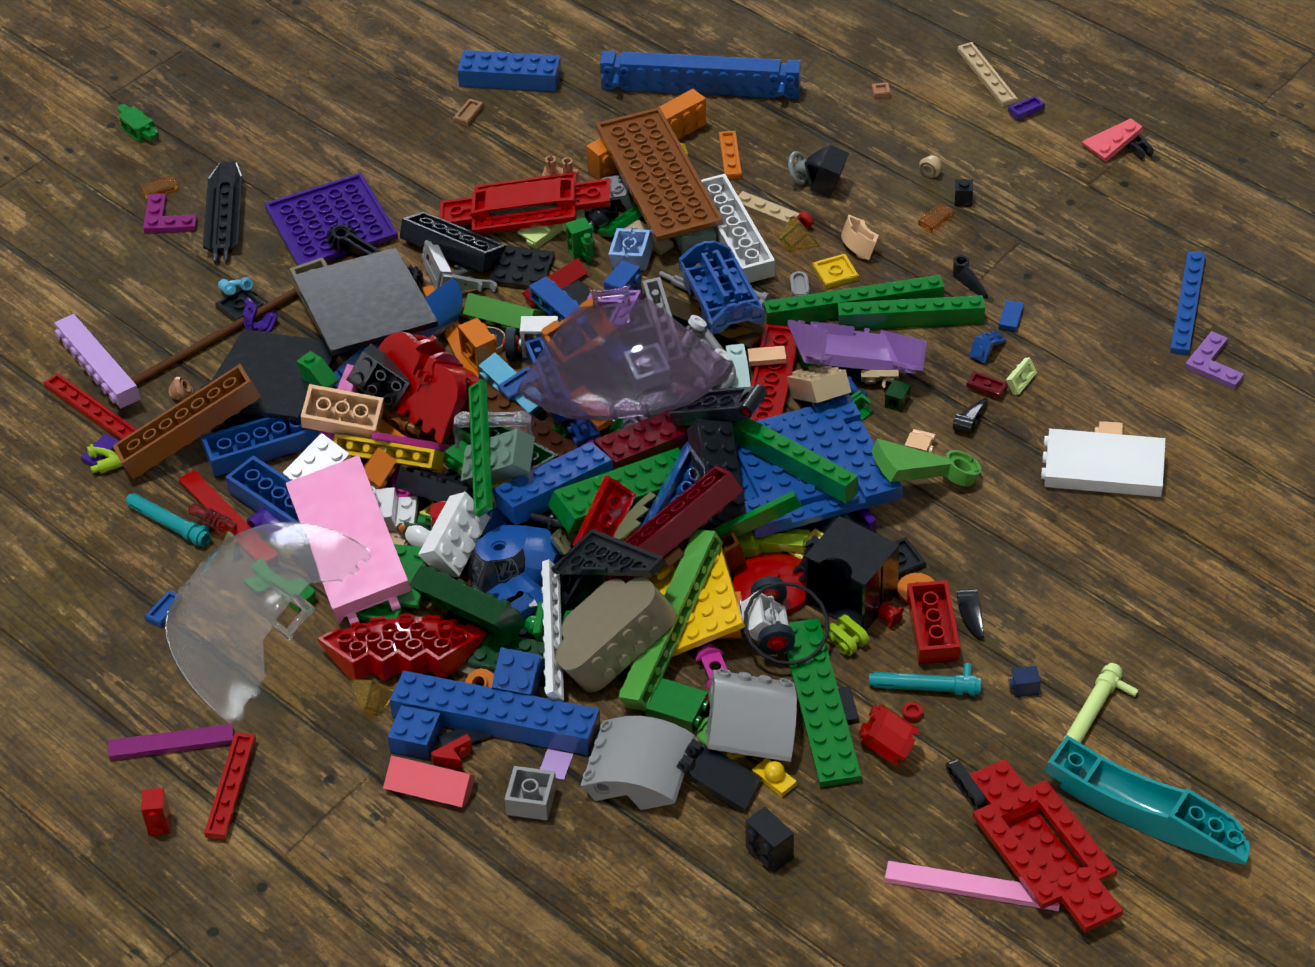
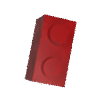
(156, 811)

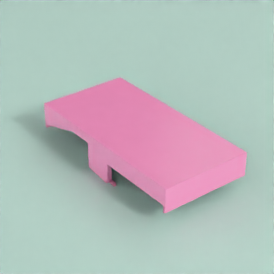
(345, 502)

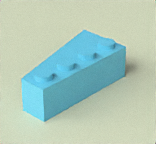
(495, 371)

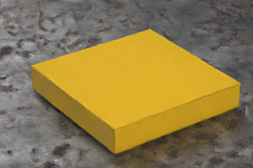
(835, 271)

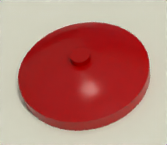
(776, 565)

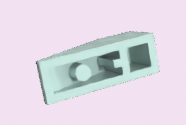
(739, 359)

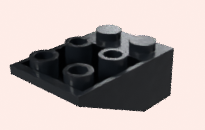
(379, 377)

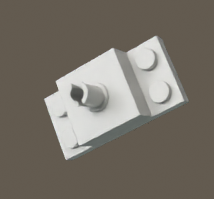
(395, 508)

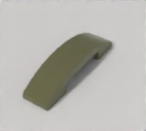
(562, 540)

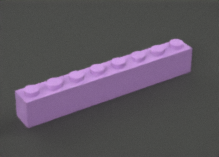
(96, 361)

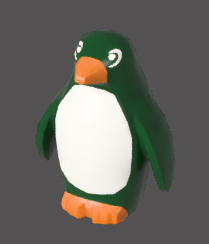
(414, 532)

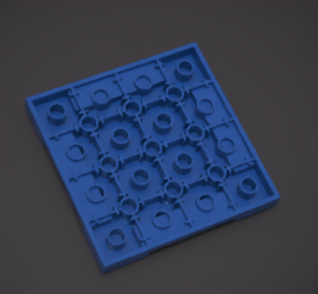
(832, 431)

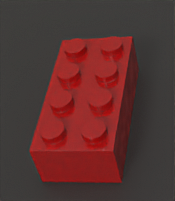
(933, 622)

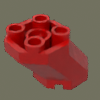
(888, 734)

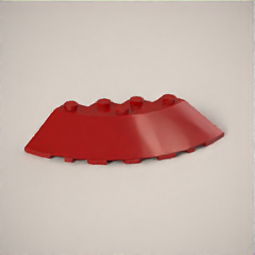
(402, 645)

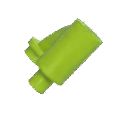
(104, 465)

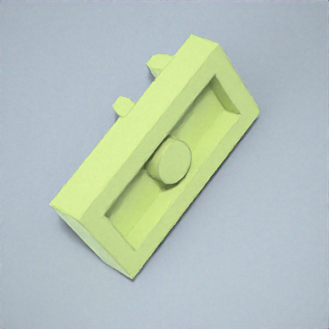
(1021, 376)

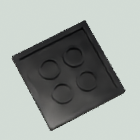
(522, 267)

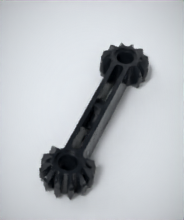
(344, 238)

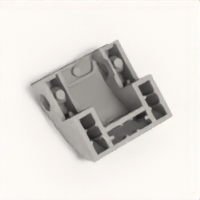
(751, 715)
(637, 760)

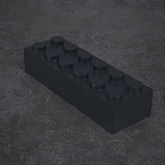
(712, 446)

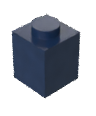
(1024, 681)

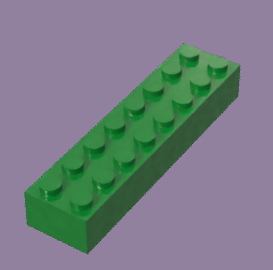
(645, 476)

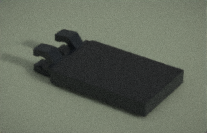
(719, 775)

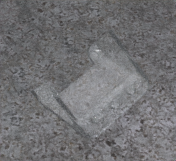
(495, 419)

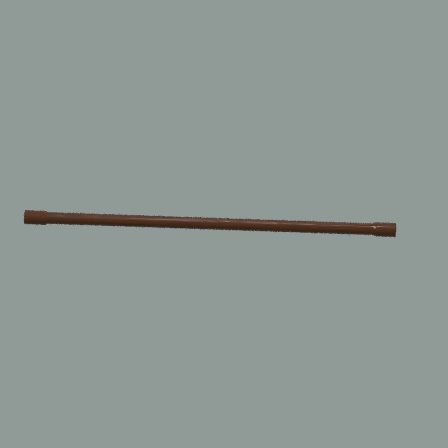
(214, 337)

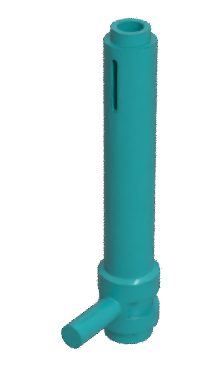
(190, 531)
(952, 684)

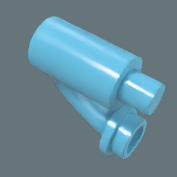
(229, 287)

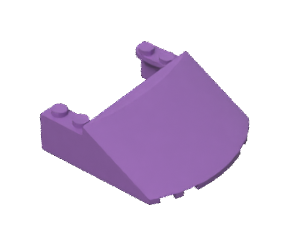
(845, 347)

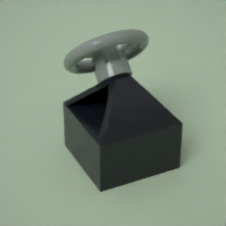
(820, 168)

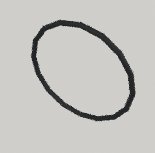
(770, 658)

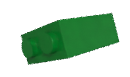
(678, 704)

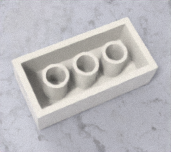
(453, 535)

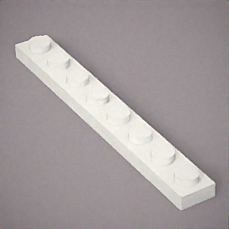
(552, 631)

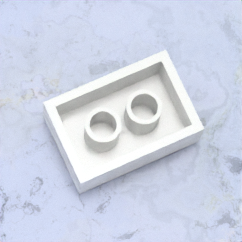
(316, 456)

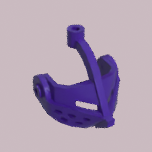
(265, 325)

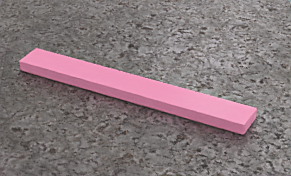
(960, 884)

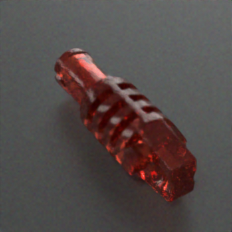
(213, 519)

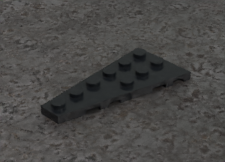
(607, 555)

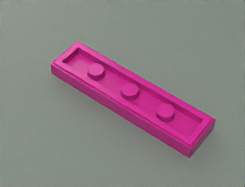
(409, 441)

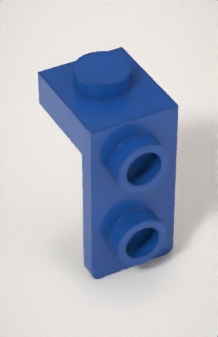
(983, 345)

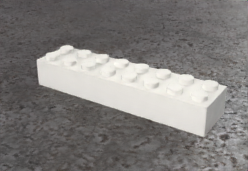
(739, 230)

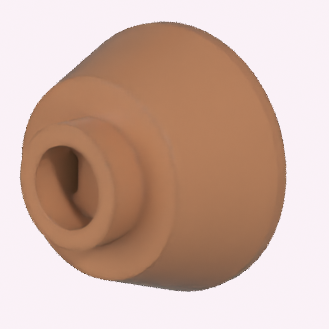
(180, 388)

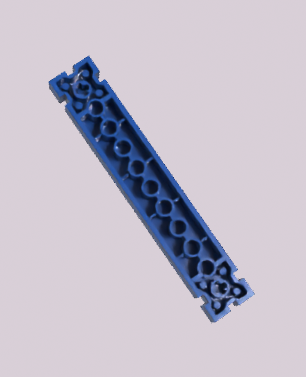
(702, 73)

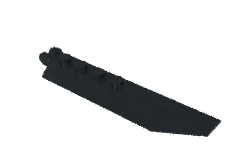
(223, 210)

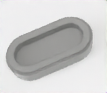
(799, 284)

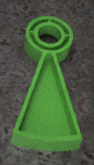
(907, 463)

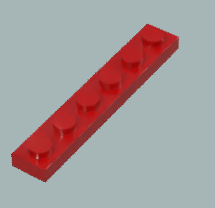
(230, 786)

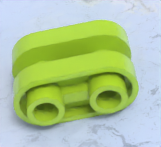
(847, 635)

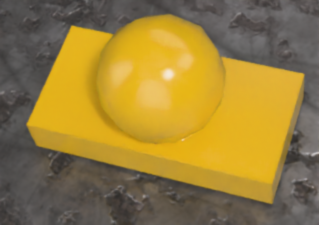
(775, 777)

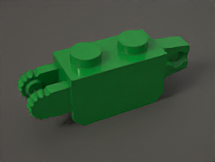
(137, 124)

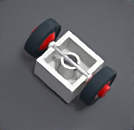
(530, 329)
(768, 617)

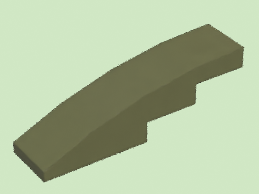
(635, 517)

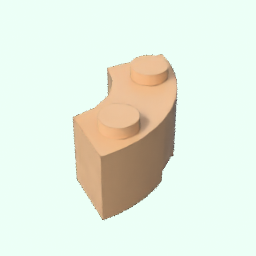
(858, 237)

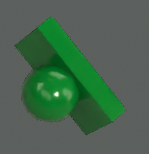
(534, 623)

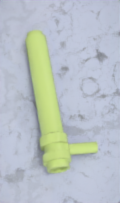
(1105, 684)

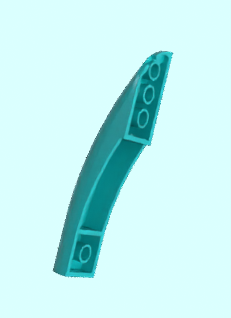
(1148, 805)

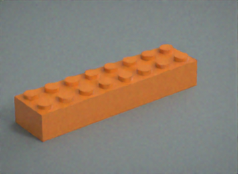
(683, 114)

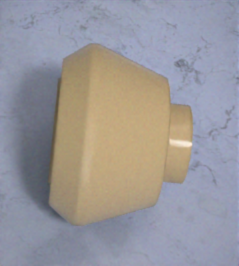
(930, 166)

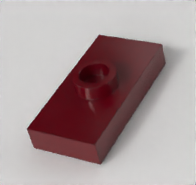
(987, 385)

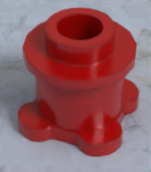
(890, 613)

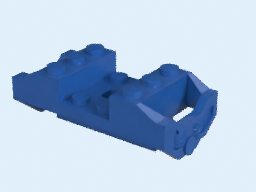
(719, 286)

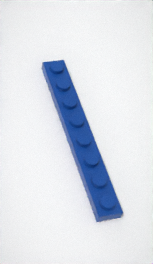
(1188, 303)

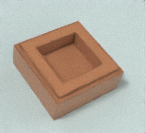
(881, 90)

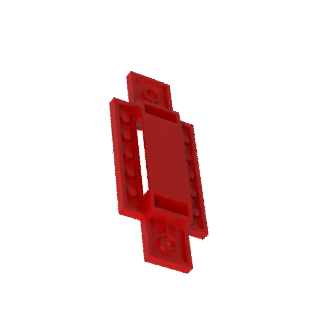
(526, 192)
(1035, 851)

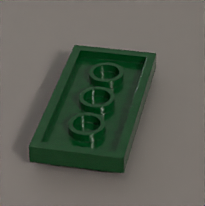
(487, 652)

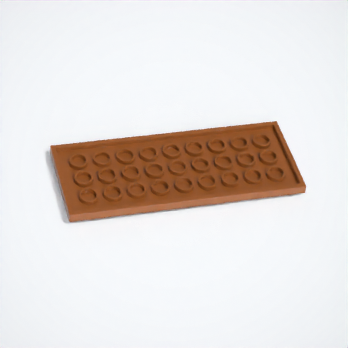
(658, 174)

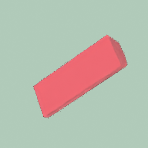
(428, 781)

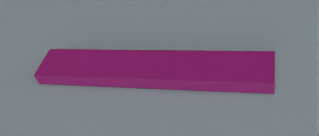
(170, 742)

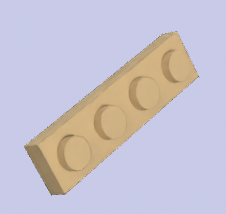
(766, 209)

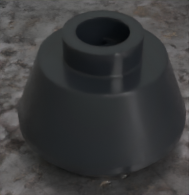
(598, 218)

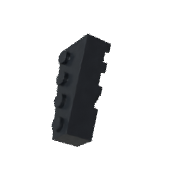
(429, 484)

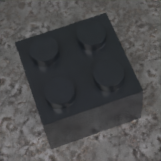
(769, 839)

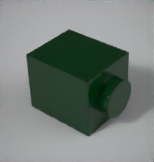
(897, 395)

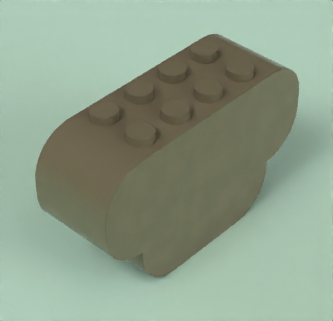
(612, 630)

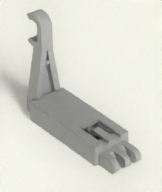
(440, 272)

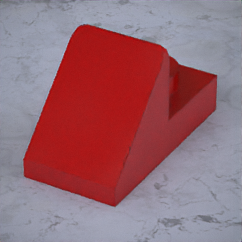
(450, 754)

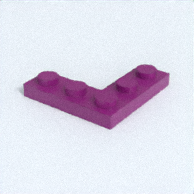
(158, 223)

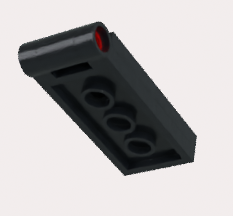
(721, 405)

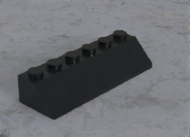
(454, 241)

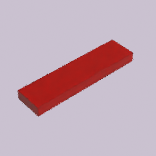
(562, 277)

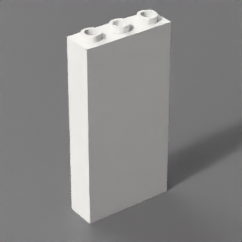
(1104, 462)

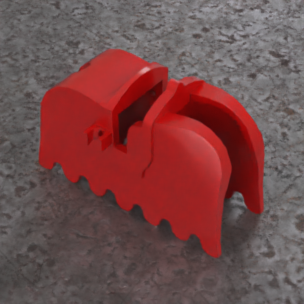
(437, 381)

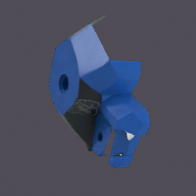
(511, 562)

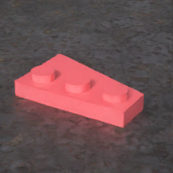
(1112, 140)

